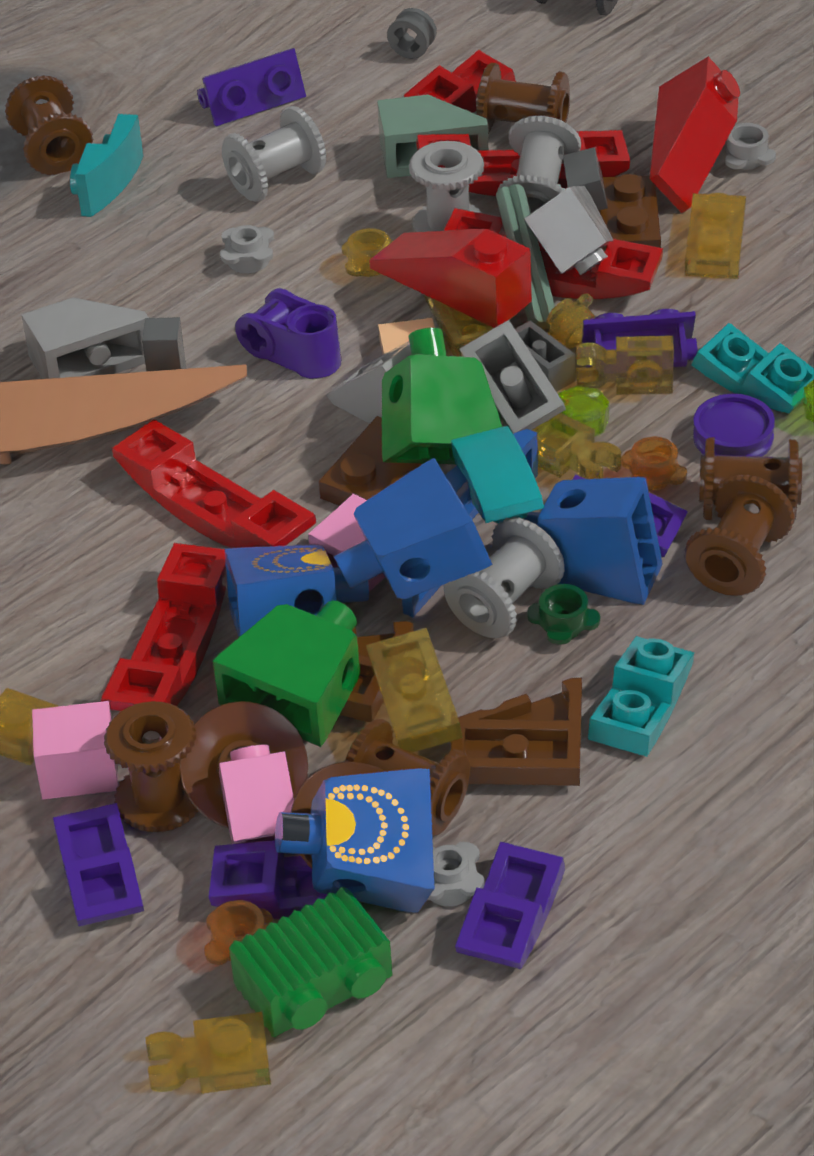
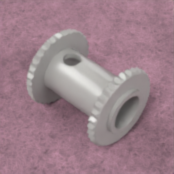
(291, 145)
(541, 148)
(446, 186)
(522, 560)

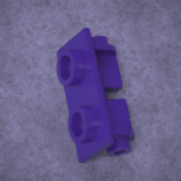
(252, 87)
(661, 322)

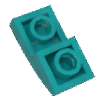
(107, 166)
(750, 370)
(497, 475)
(641, 695)

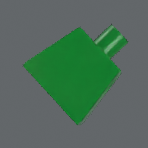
(433, 401)
(295, 666)

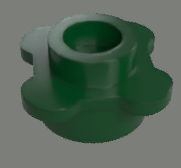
(563, 613)

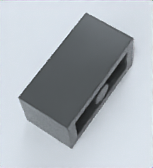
(584, 170)
(163, 344)
(553, 358)

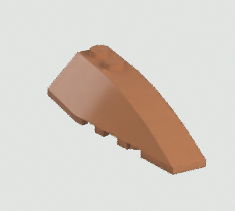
(85, 408)

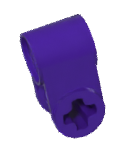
(292, 334)

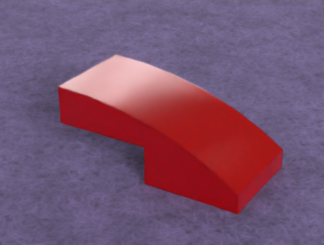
(462, 84)

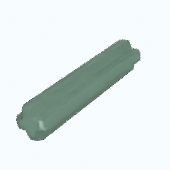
(513, 210)

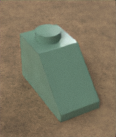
(411, 116)

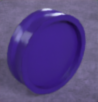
(737, 422)

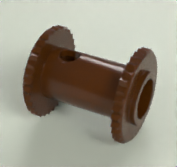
(518, 100)
(53, 134)
(780, 471)
(728, 555)
(447, 779)
(153, 791)

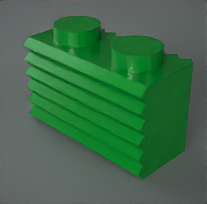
(311, 962)

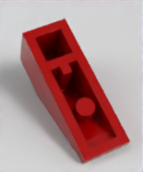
(691, 128)
(462, 269)

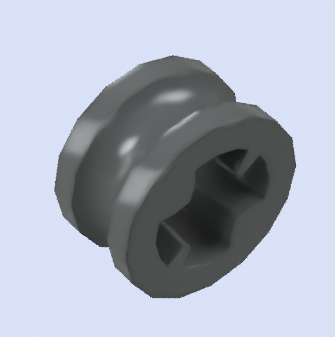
(405, 44)

